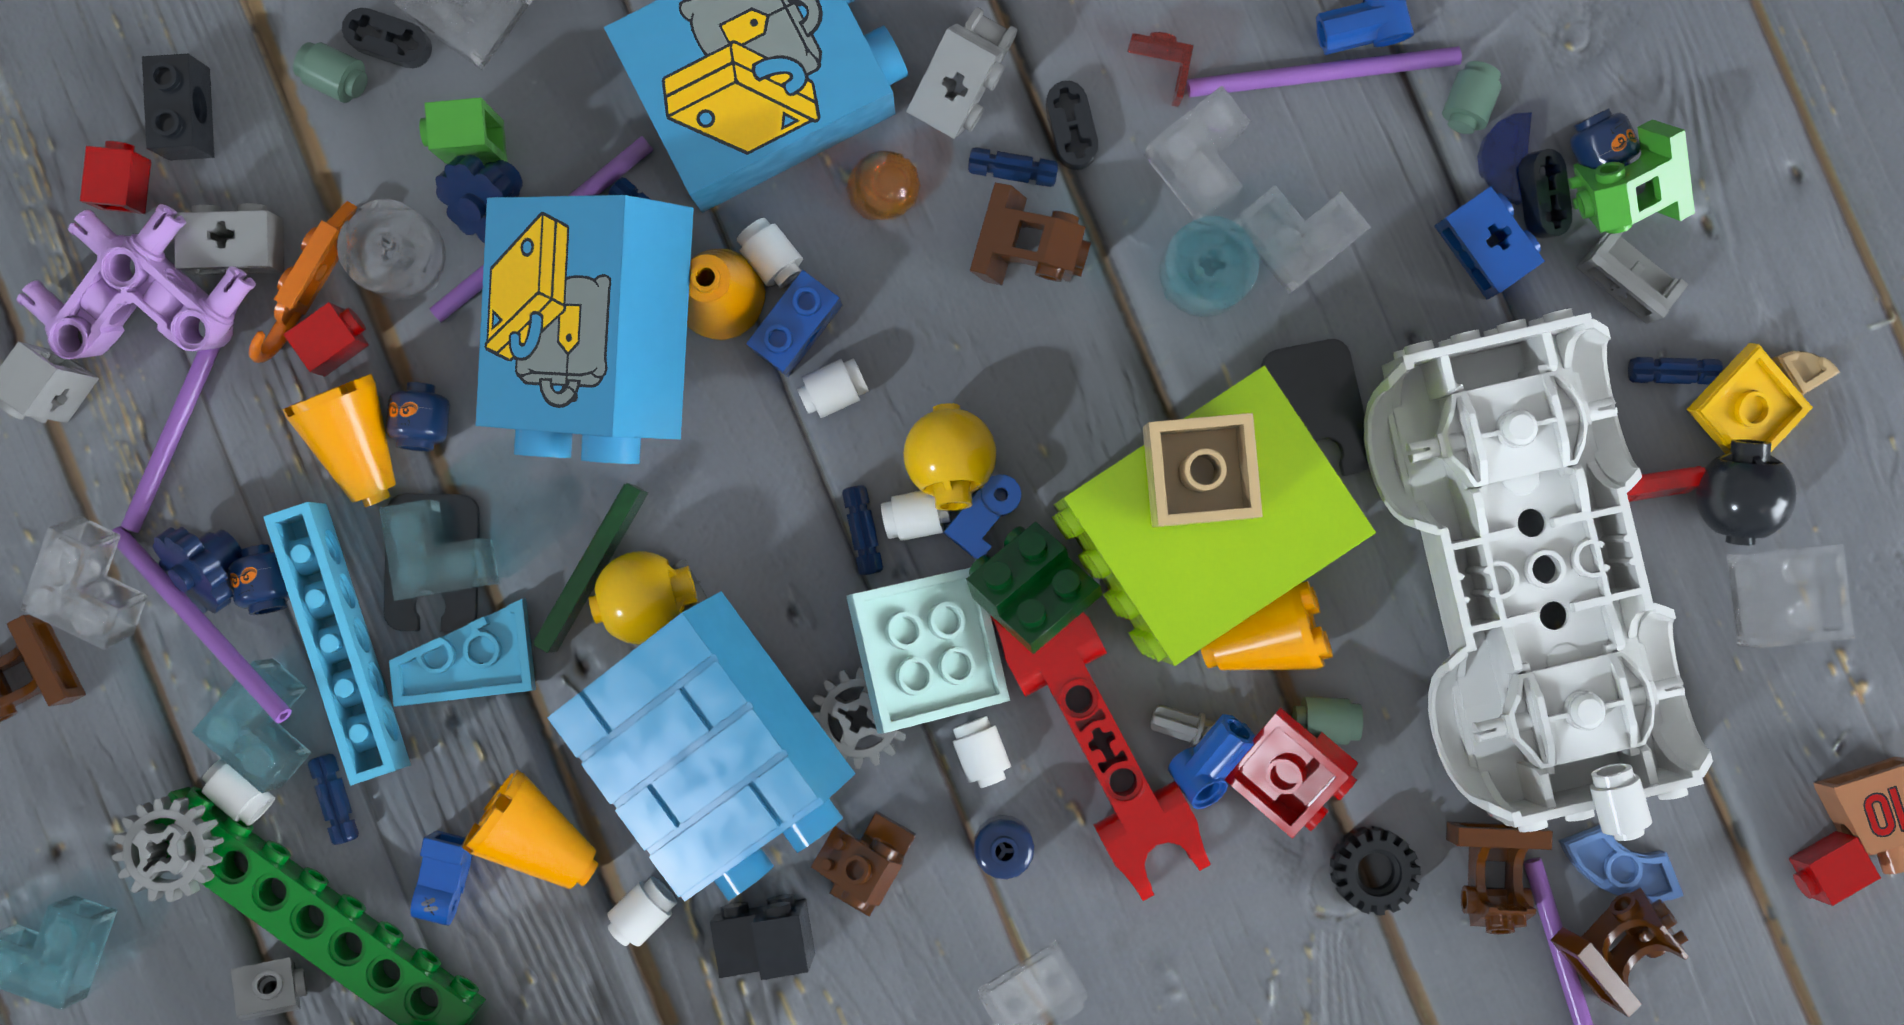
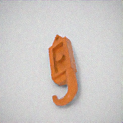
(302, 283)

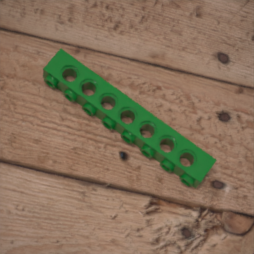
(326, 944)

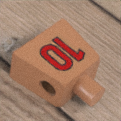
(1871, 807)

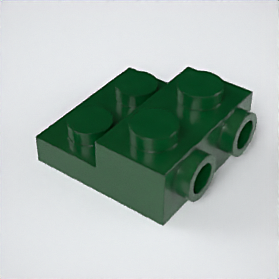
(1032, 586)

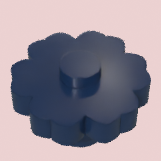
(468, 184)
(199, 565)

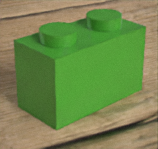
(463, 129)

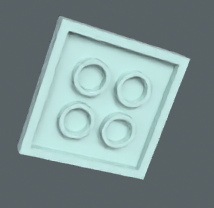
(926, 651)

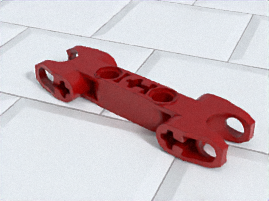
(1140, 816)

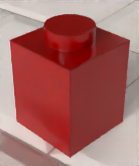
(115, 178)
(327, 338)
(1833, 868)

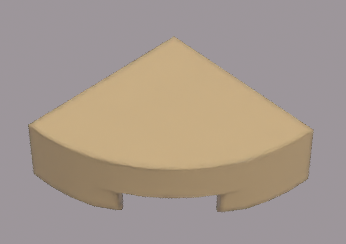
(1805, 369)

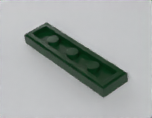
(589, 567)

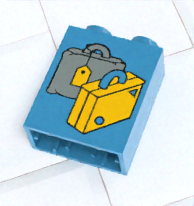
(754, 84)
(584, 323)

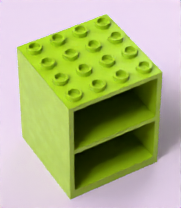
(1205, 578)

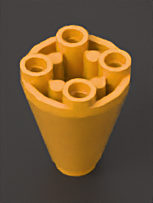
(1274, 637)

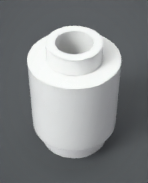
(770, 253)
(832, 387)
(913, 516)
(981, 752)
(235, 794)
(1620, 802)
(641, 912)

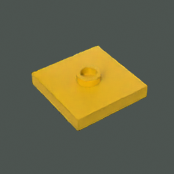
(1749, 401)

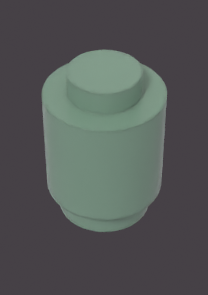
(330, 71)
(1472, 97)
(1332, 716)

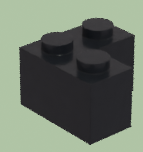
(763, 938)

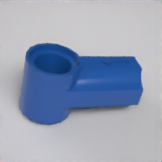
(1364, 24)
(1203, 768)

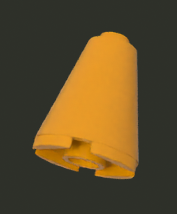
(723, 294)
(348, 438)
(531, 836)

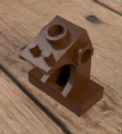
(1060, 247)
(46, 663)
(864, 866)
(1497, 908)
(1608, 971)

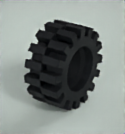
(1394, 890)

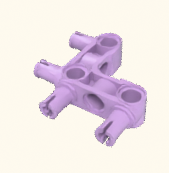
(112, 292)

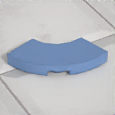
(1619, 869)

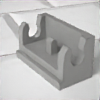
(1631, 277)

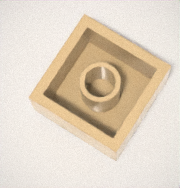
(1202, 470)

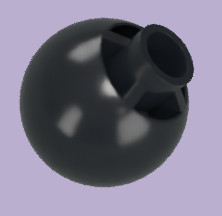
(1746, 493)

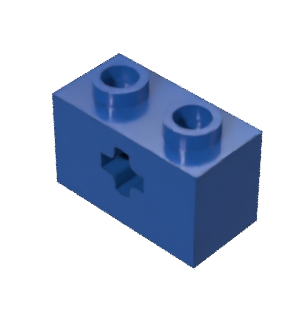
(1489, 267)
(795, 323)

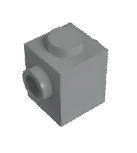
(251, 983)

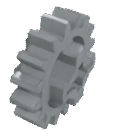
(831, 705)
(146, 848)

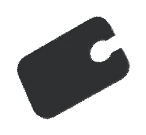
(1325, 395)
(460, 524)

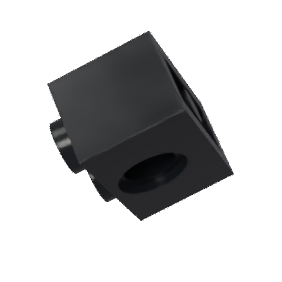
(178, 107)

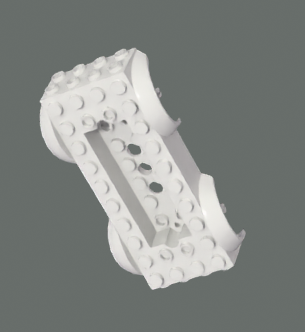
(1459, 452)

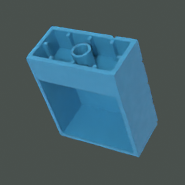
(706, 751)

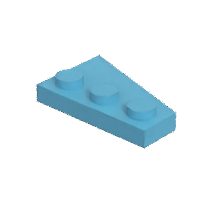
(470, 662)

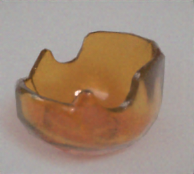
(883, 185)

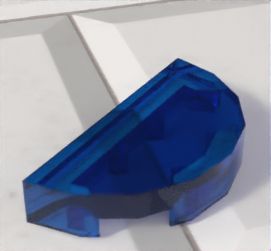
(1502, 153)

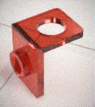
(1165, 47)

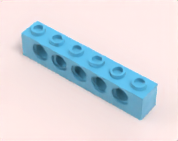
(337, 641)

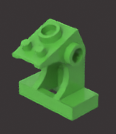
(1609, 191)

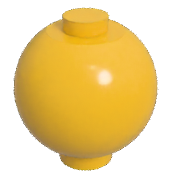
(950, 455)
(640, 595)

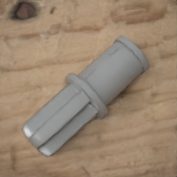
(1180, 724)

